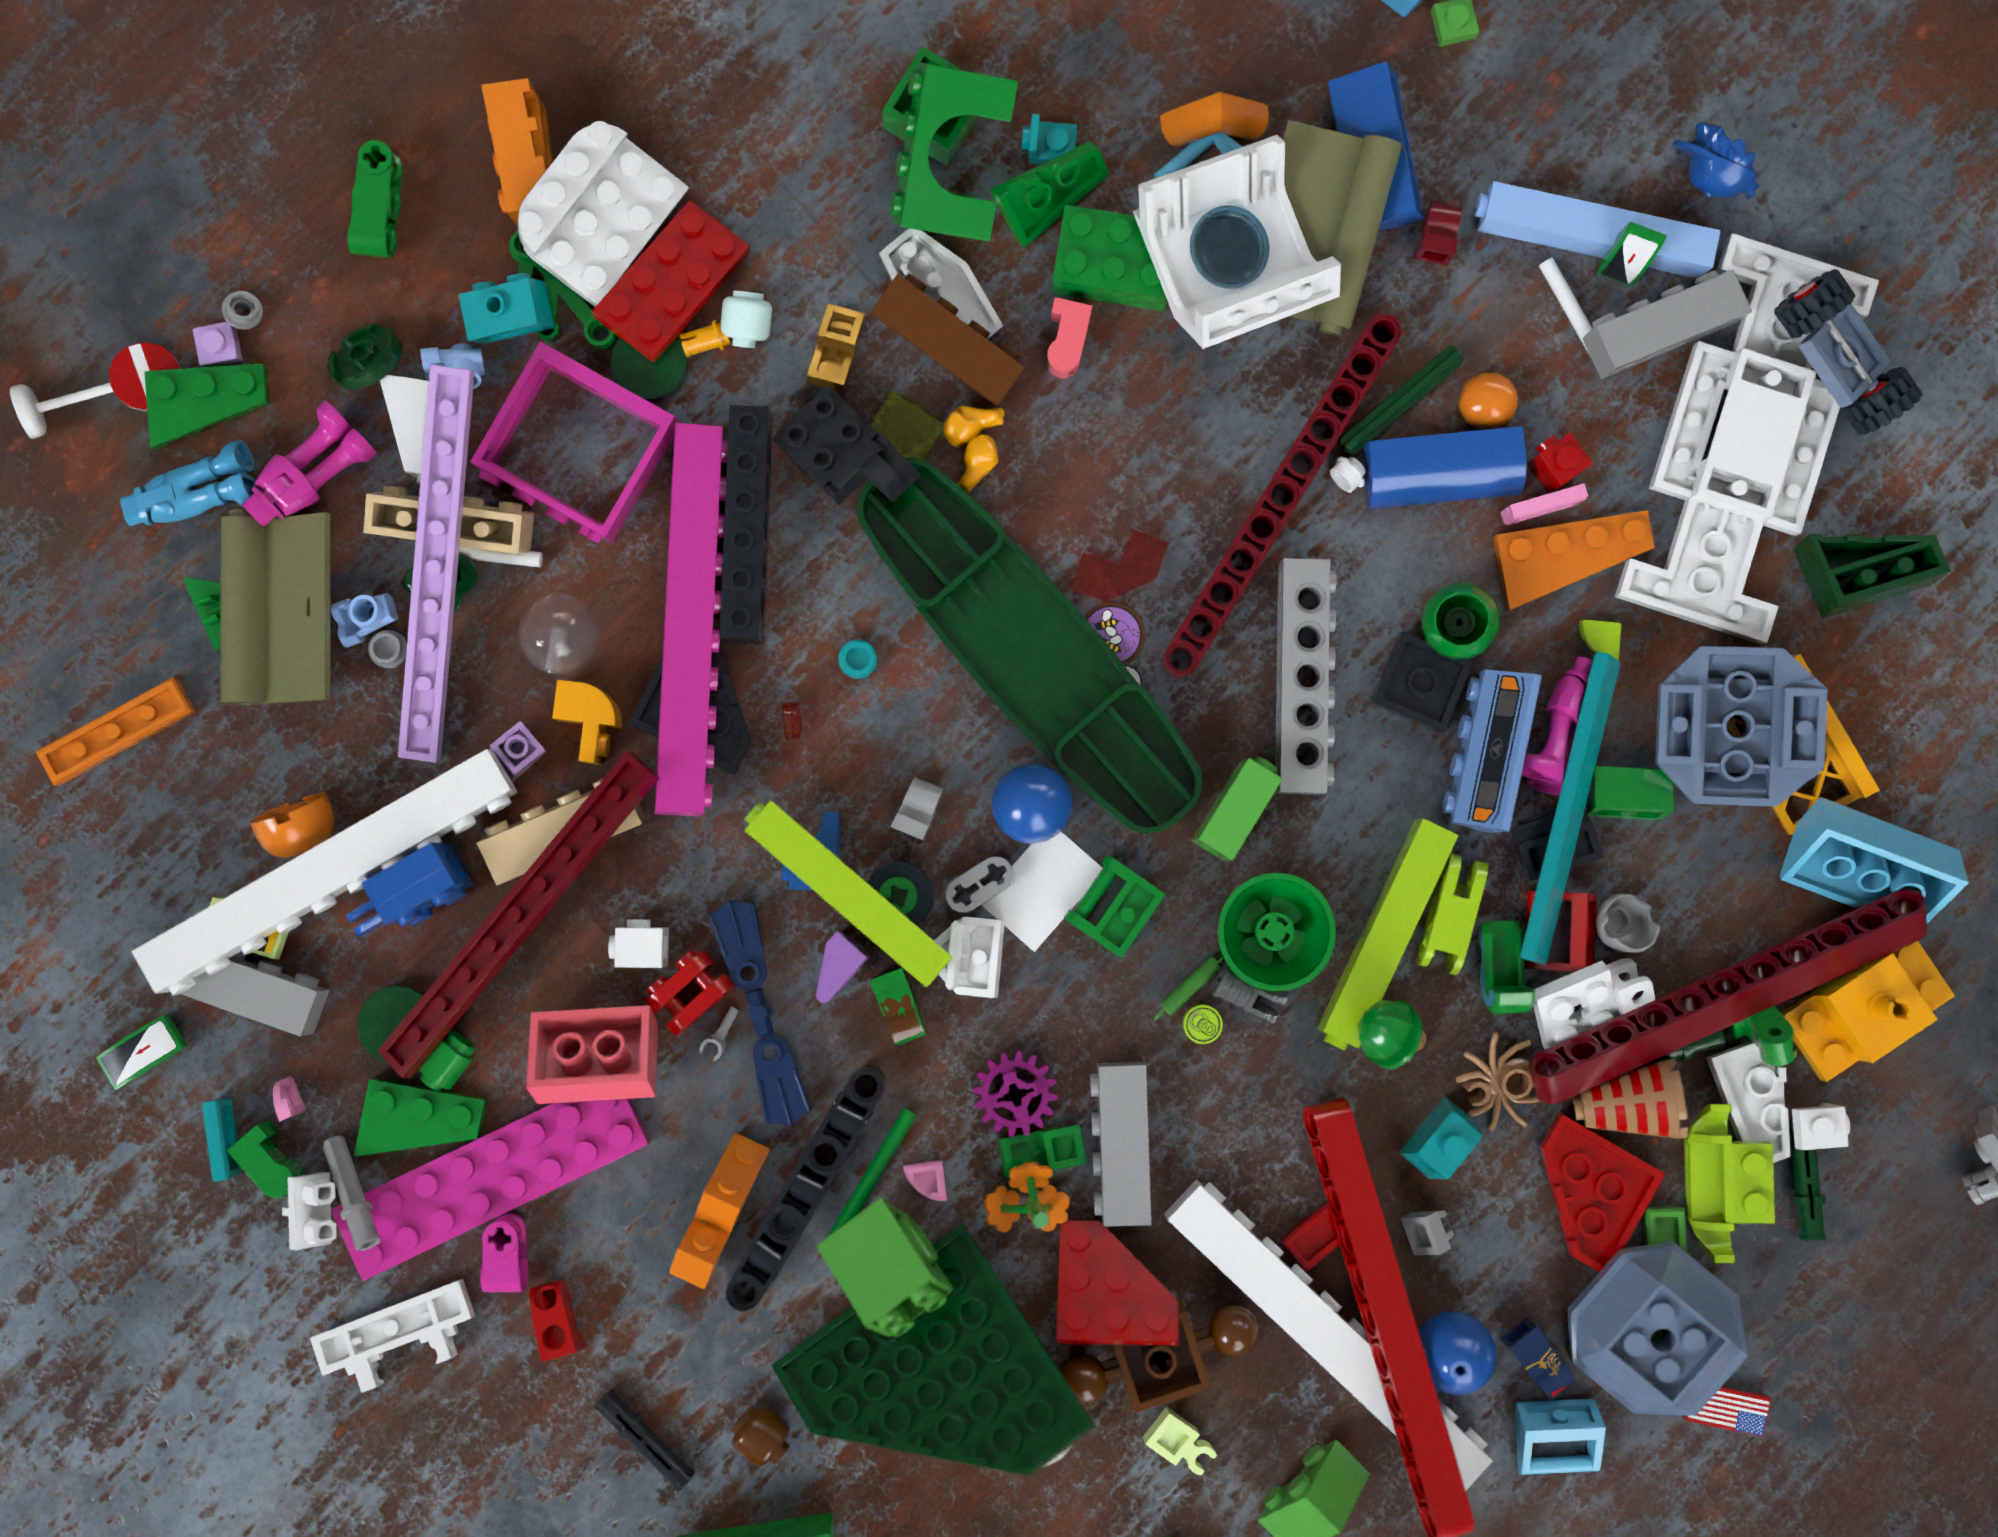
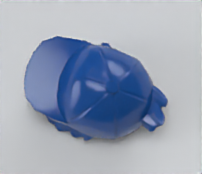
(1719, 164)

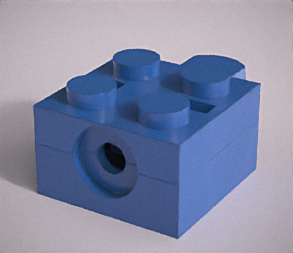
(412, 888)

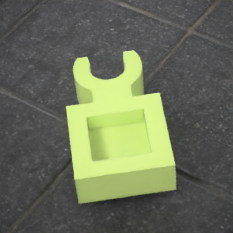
(1176, 1438)

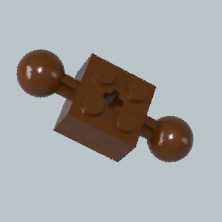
(1181, 1373)

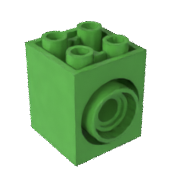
(886, 1268)

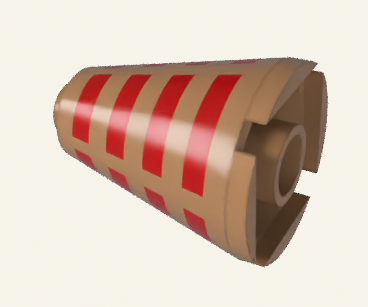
(1637, 1102)

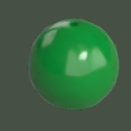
(1473, 607)

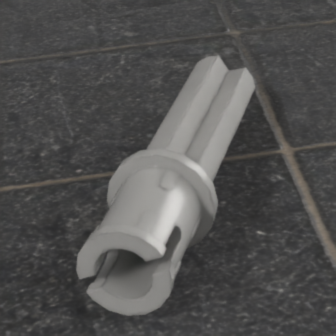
(355, 1207)

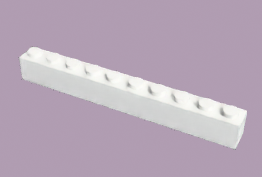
(324, 873)
(1301, 1311)

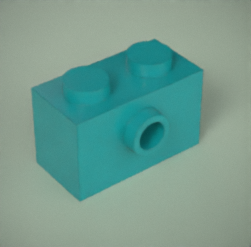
(506, 309)

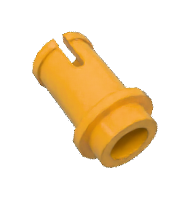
(704, 339)

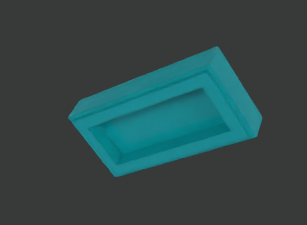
(220, 1136)

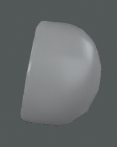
(1626, 924)

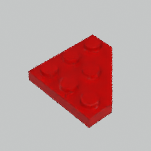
(1595, 1190)
(1109, 1292)

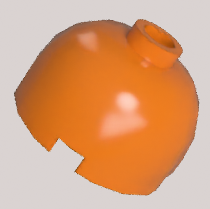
(295, 827)

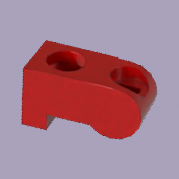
(554, 1320)

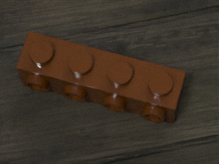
(947, 339)

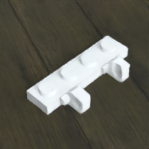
(364, 1340)

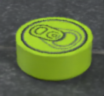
(1202, 1024)

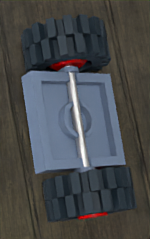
(1846, 353)

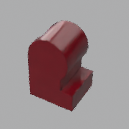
(1439, 233)

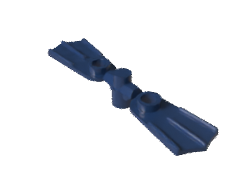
(778, 1080)

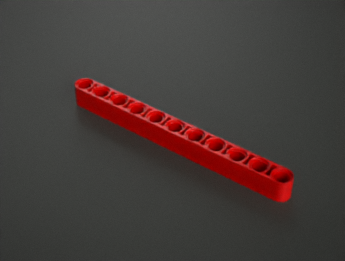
(1388, 1320)

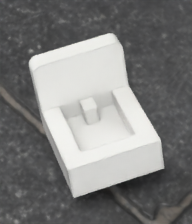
(1820, 1127)

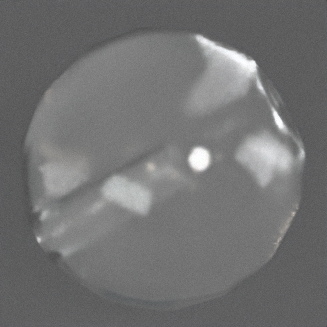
(558, 633)

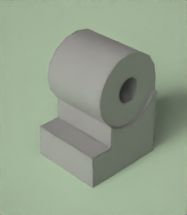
(918, 808)

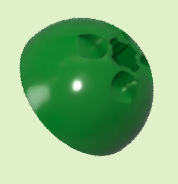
(1298, 926)

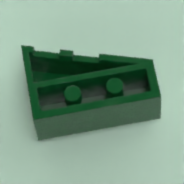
(1866, 570)

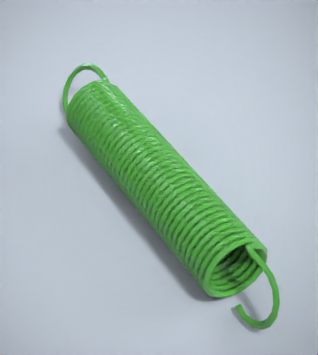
(1190, 986)

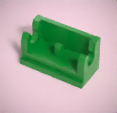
(1630, 793)

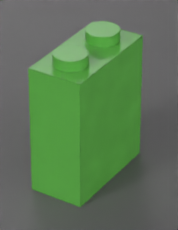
(1237, 808)

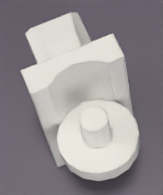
(310, 1210)

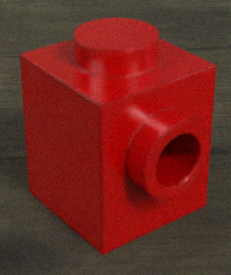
(1558, 461)

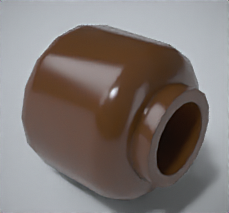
(760, 1435)

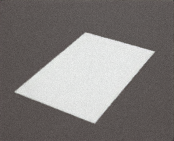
(1044, 887)

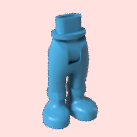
(172, 496)

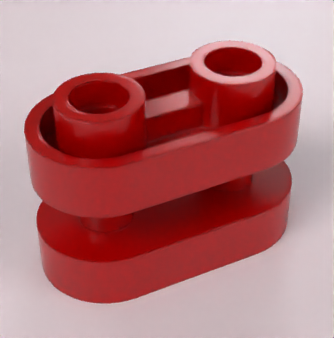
(665, 992)

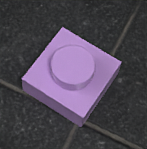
(217, 345)

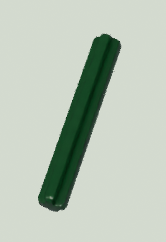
(1401, 400)

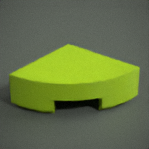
(1601, 636)

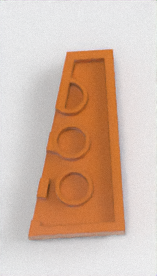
(1558, 555)

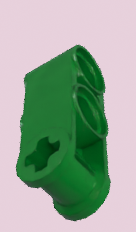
(375, 201)

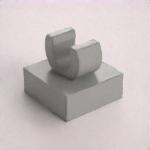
(1427, 1232)

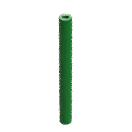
(875, 1168)

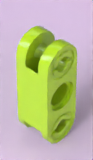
(1452, 913)

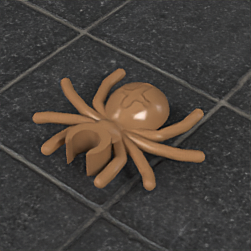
(1499, 1082)

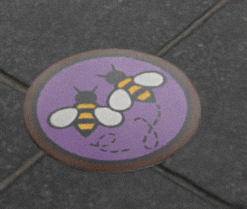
(1119, 628)

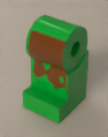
(898, 1005)

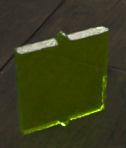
(907, 427)

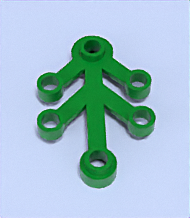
(555, 289)

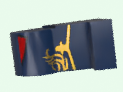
(1538, 1358)

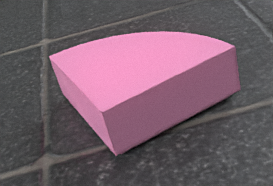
(287, 1099)
(927, 1179)

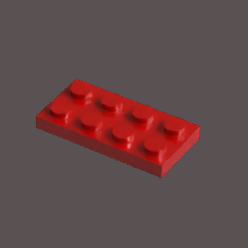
(671, 281)

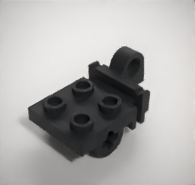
(842, 449)

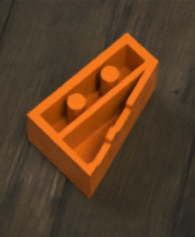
(519, 140)

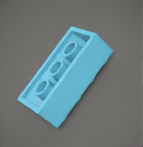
(1866, 859)

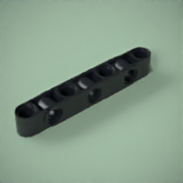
(804, 1189)

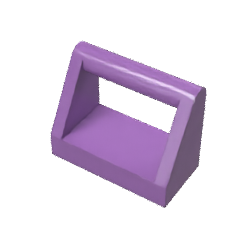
(840, 963)

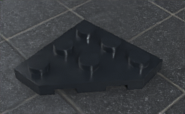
(731, 733)

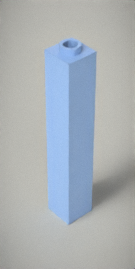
(1590, 227)

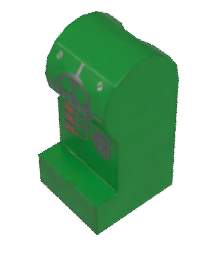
(1770, 1034)
(264, 1160)

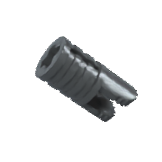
(1240, 993)

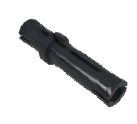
(644, 1440)

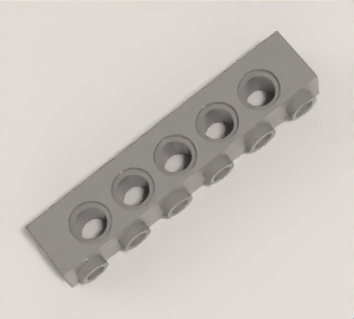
(1318, 579)

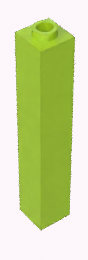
(846, 892)
(1387, 931)

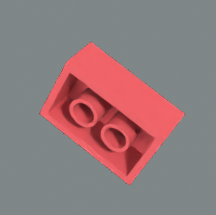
(592, 1054)

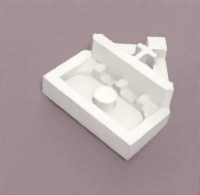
(976, 956)

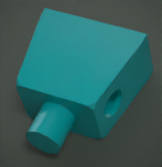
(1442, 1141)

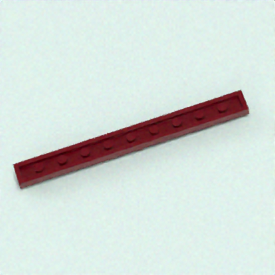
(518, 914)

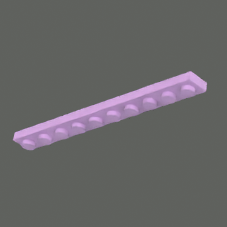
(435, 562)

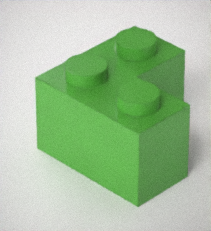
(1317, 1498)

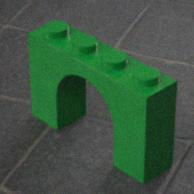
(937, 97)

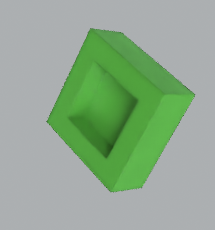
(1454, 21)

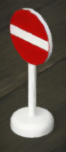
(125, 377)

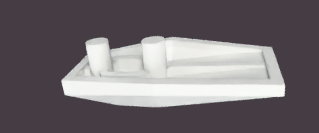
(942, 274)

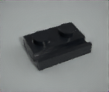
(1533, 837)

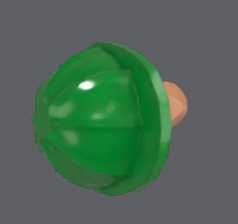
(1391, 1033)

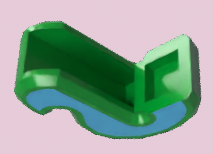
(1503, 968)

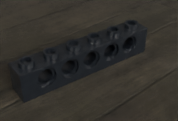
(746, 524)

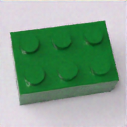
(1105, 260)

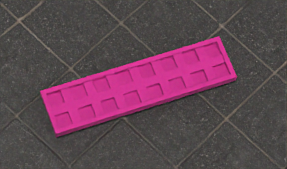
(493, 1177)

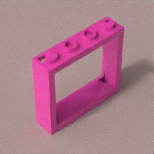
(513, 411)

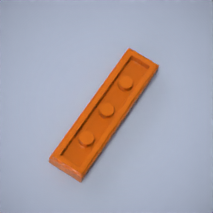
(115, 731)

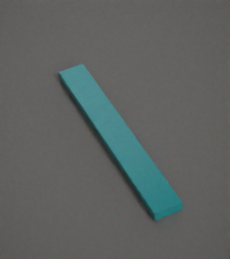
(1570, 808)

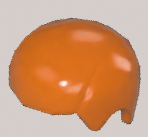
(1488, 401)

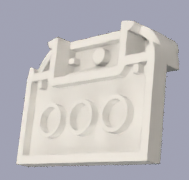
(596, 210)

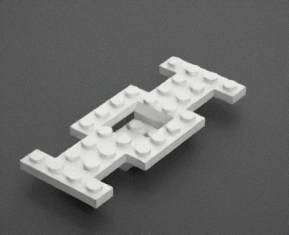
(1760, 455)

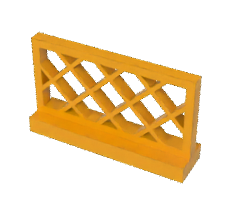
(1842, 758)

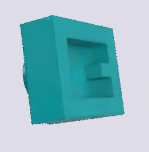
(1047, 139)

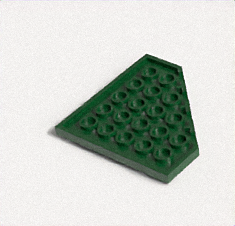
(953, 1388)

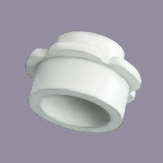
(1348, 473)

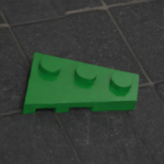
(1040, 194)
(196, 398)
(416, 1116)

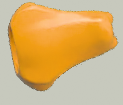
(968, 422)
(979, 460)

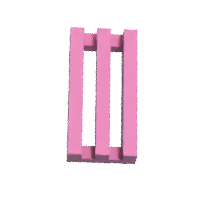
(1544, 504)

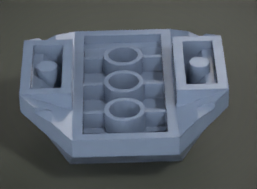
(1781, 736)
(1651, 1291)

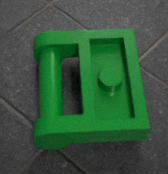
(1124, 915)

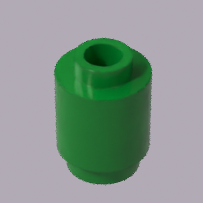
(447, 1061)

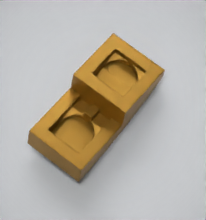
(835, 347)

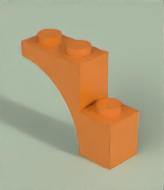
(718, 1211)

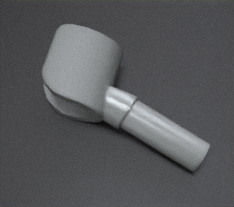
(719, 1036)

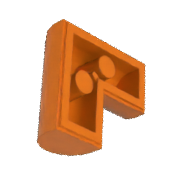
(1215, 114)

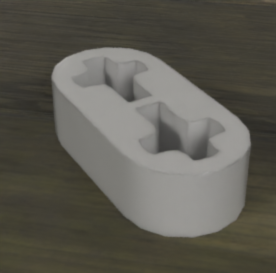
(985, 892)

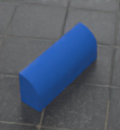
(1372, 105)
(1445, 467)

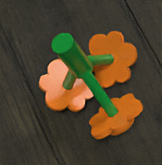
(1043, 1207)

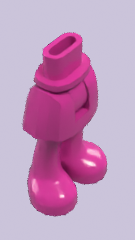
(283, 484)
(1548, 768)

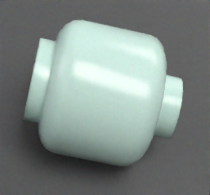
(746, 318)

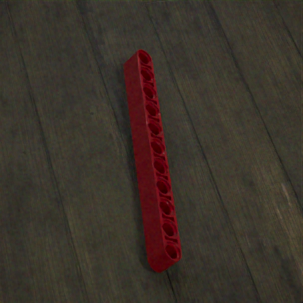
(1293, 482)
(1728, 996)

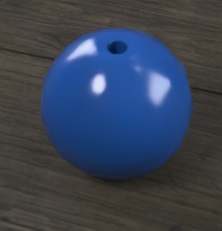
(1032, 803)
(1458, 1352)

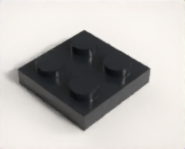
(1421, 683)

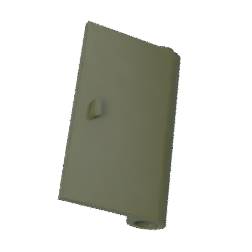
(1339, 200)
(274, 609)

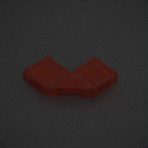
(1108, 581)

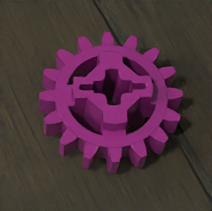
(997, 1099)

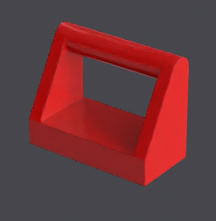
(1582, 933)

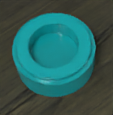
(858, 659)

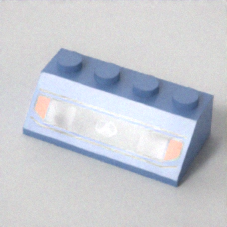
(1491, 750)

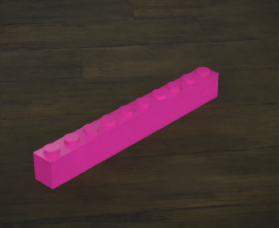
(689, 621)

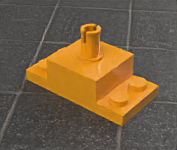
(1867, 1011)

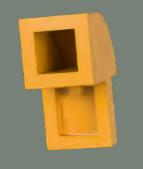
(595, 710)

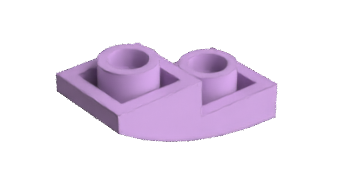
(517, 750)

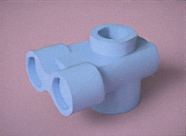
(459, 356)
(362, 616)

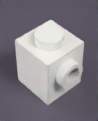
(639, 945)

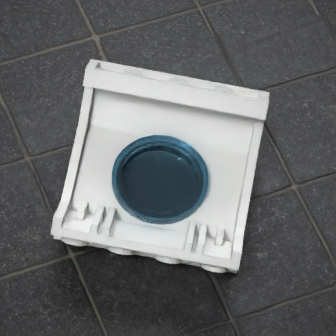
(1231, 244)

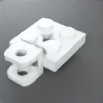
(1599, 994)

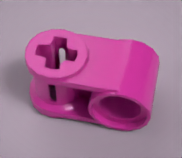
(504, 1262)

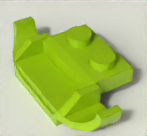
(1725, 1182)

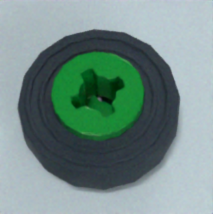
(910, 888)

